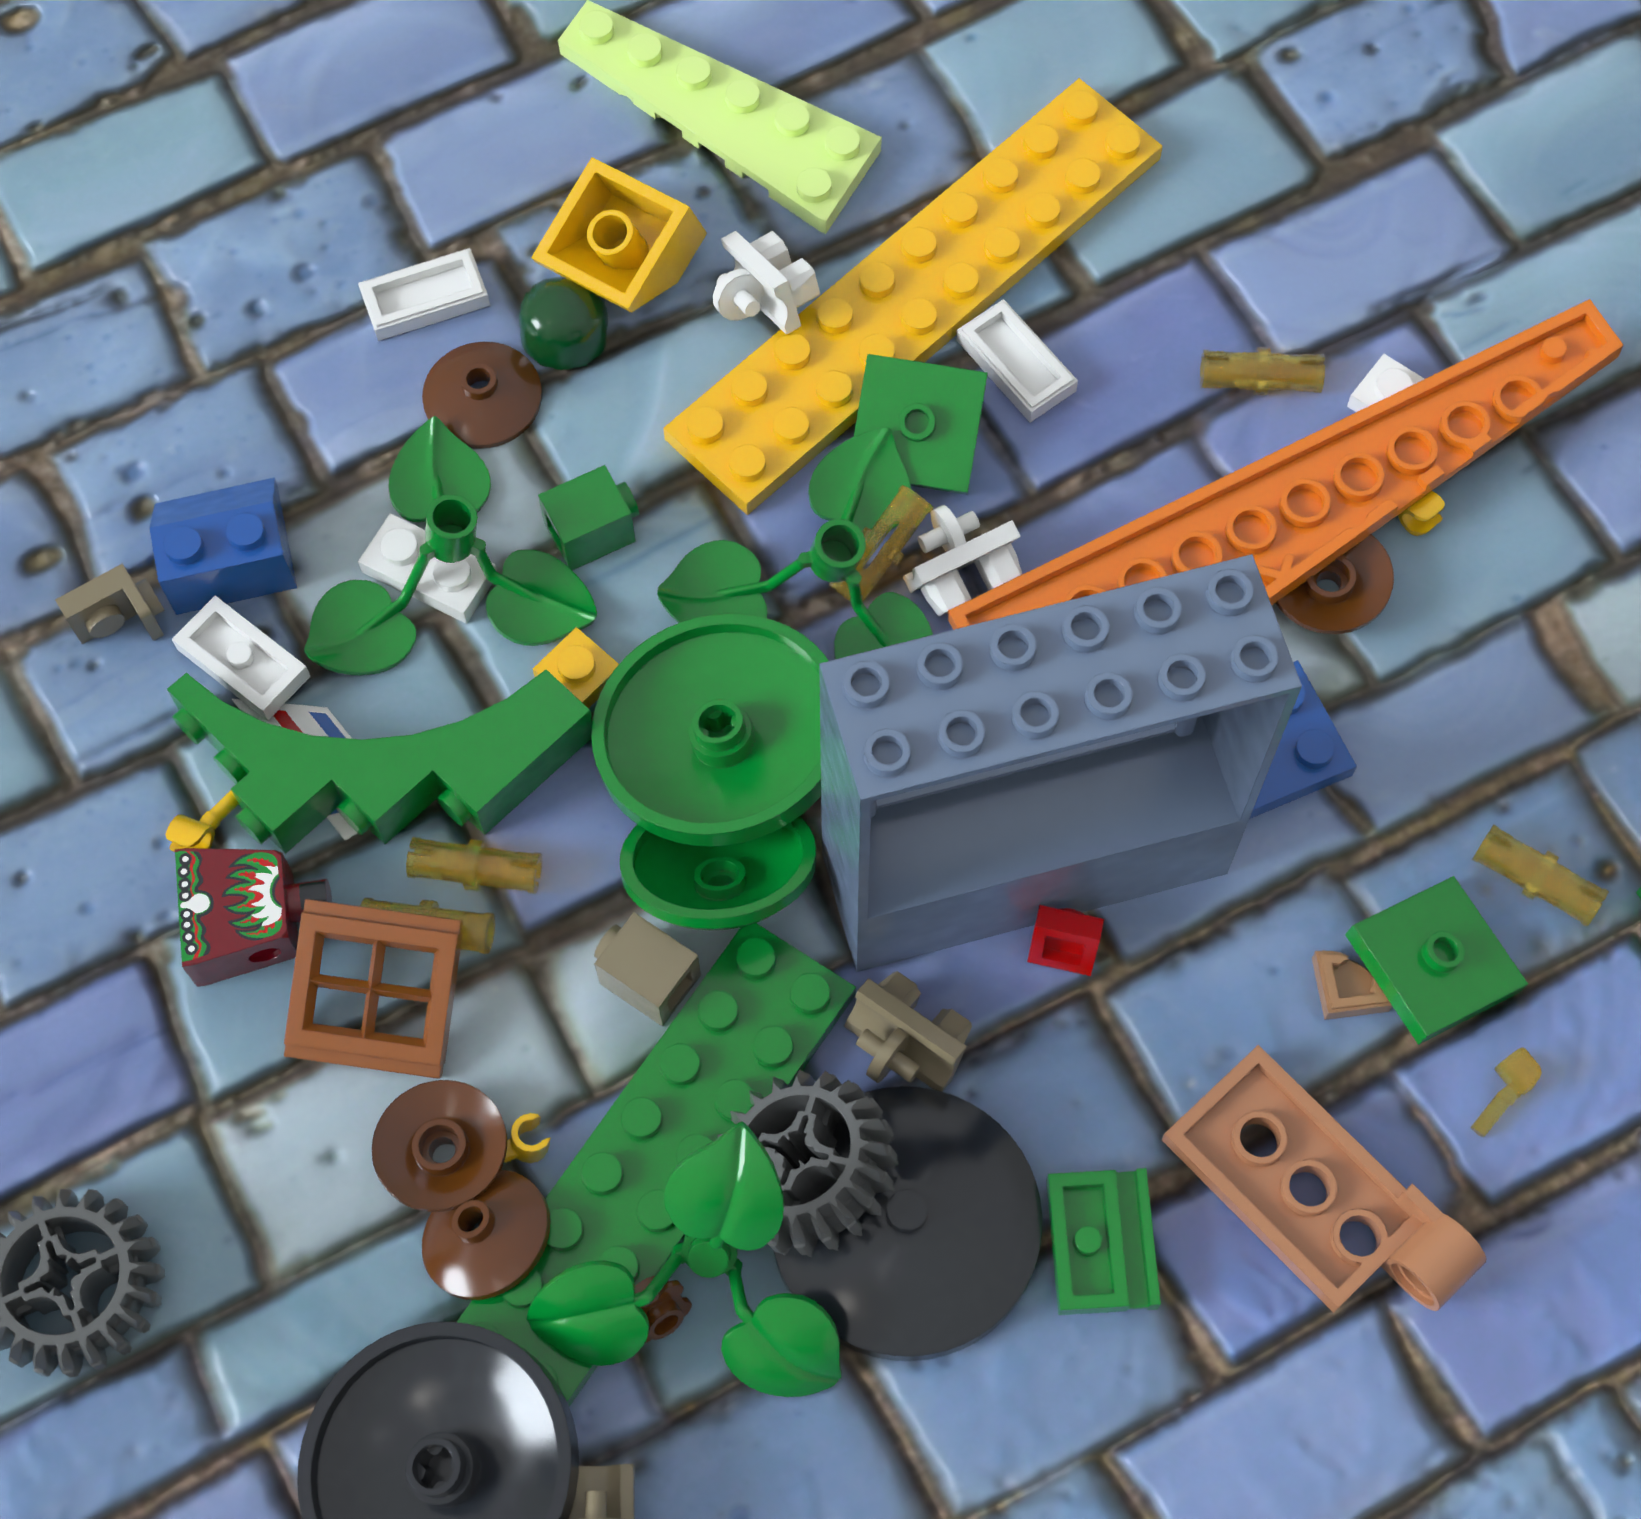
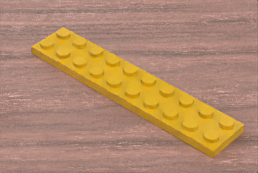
(912, 293)

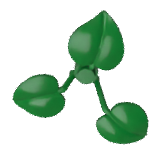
(444, 485)
(850, 492)
(722, 1202)

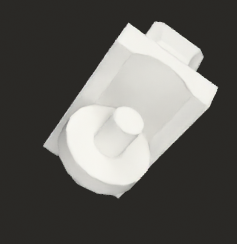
(764, 282)
(940, 576)

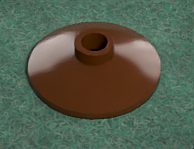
(487, 414)
(1364, 590)
(423, 1121)
(497, 1252)

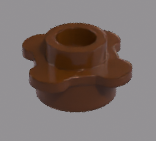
(666, 1310)

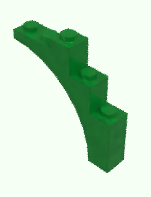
(381, 784)

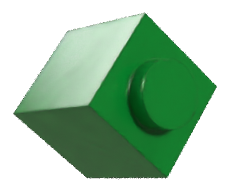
(589, 516)

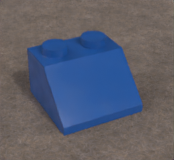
(222, 546)

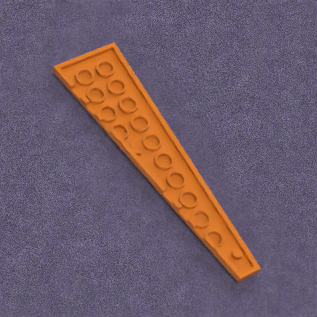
(1333, 485)

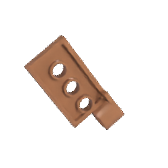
(1414, 1239)

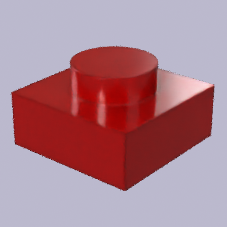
(1065, 940)

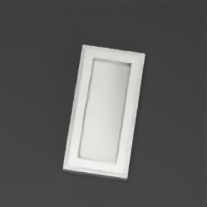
(424, 294)
(1016, 360)

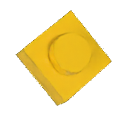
(579, 666)

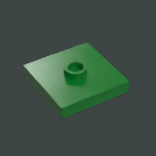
(931, 416)
(1436, 959)

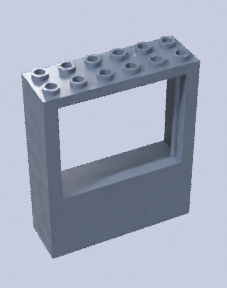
(1048, 759)

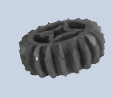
(829, 1189)
(96, 1272)

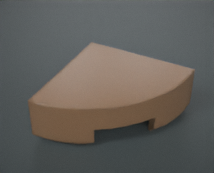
(1346, 987)

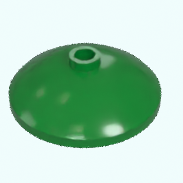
(718, 883)

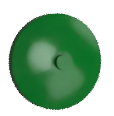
(713, 730)

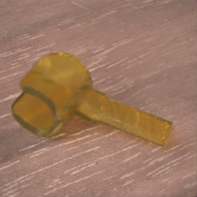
(1520, 1074)

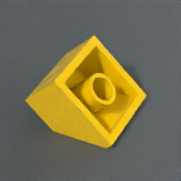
(620, 237)

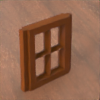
(364, 1046)

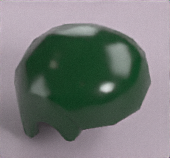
(562, 324)

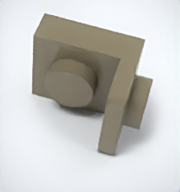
(107, 602)

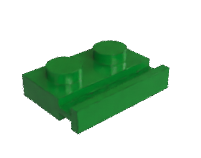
(1102, 1241)

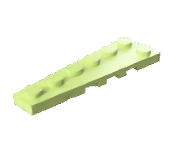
(781, 142)

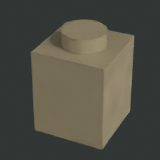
(646, 967)

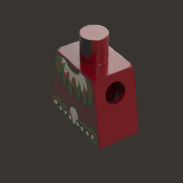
(238, 910)

